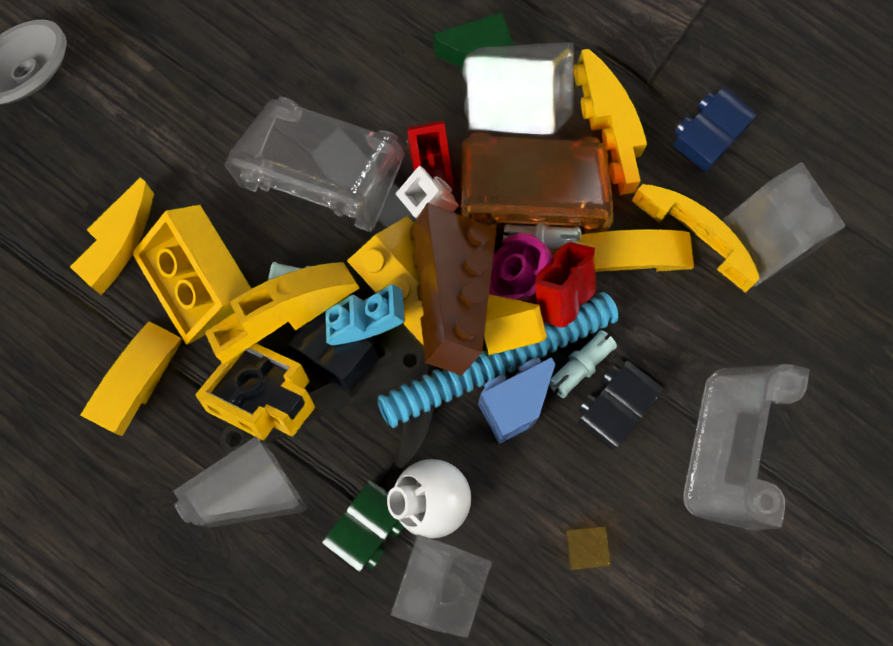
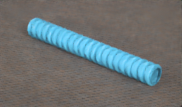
(445, 384)

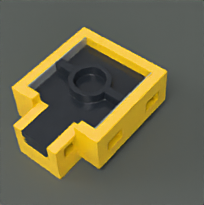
(258, 393)

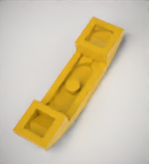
(707, 226)
(640, 249)

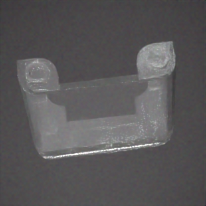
(317, 160)
(730, 444)

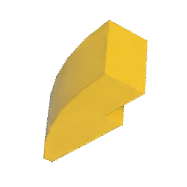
(116, 237)
(132, 378)

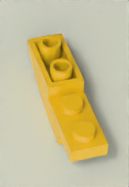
(610, 108)
(287, 298)

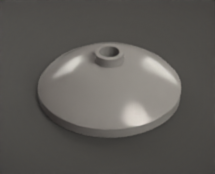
(29, 58)

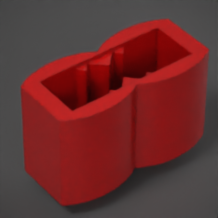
(566, 283)

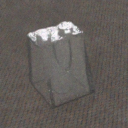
(520, 87)
(784, 221)
(239, 489)
(441, 587)

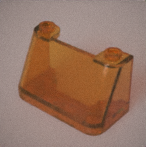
(536, 182)

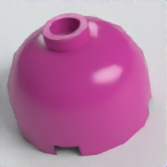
(517, 267)

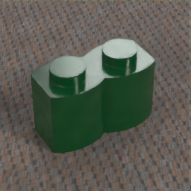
(364, 528)

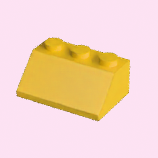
(388, 261)
(190, 271)

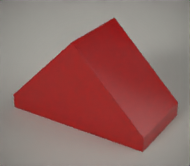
(430, 150)

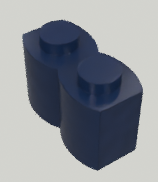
(714, 128)

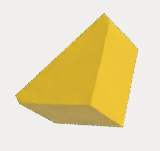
(512, 324)

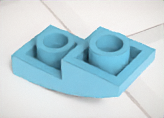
(360, 319)

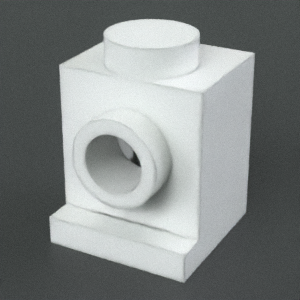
(422, 189)

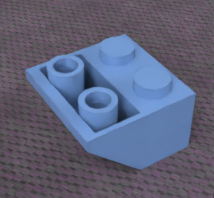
(516, 403)

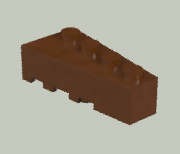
(454, 285)

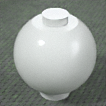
(430, 498)

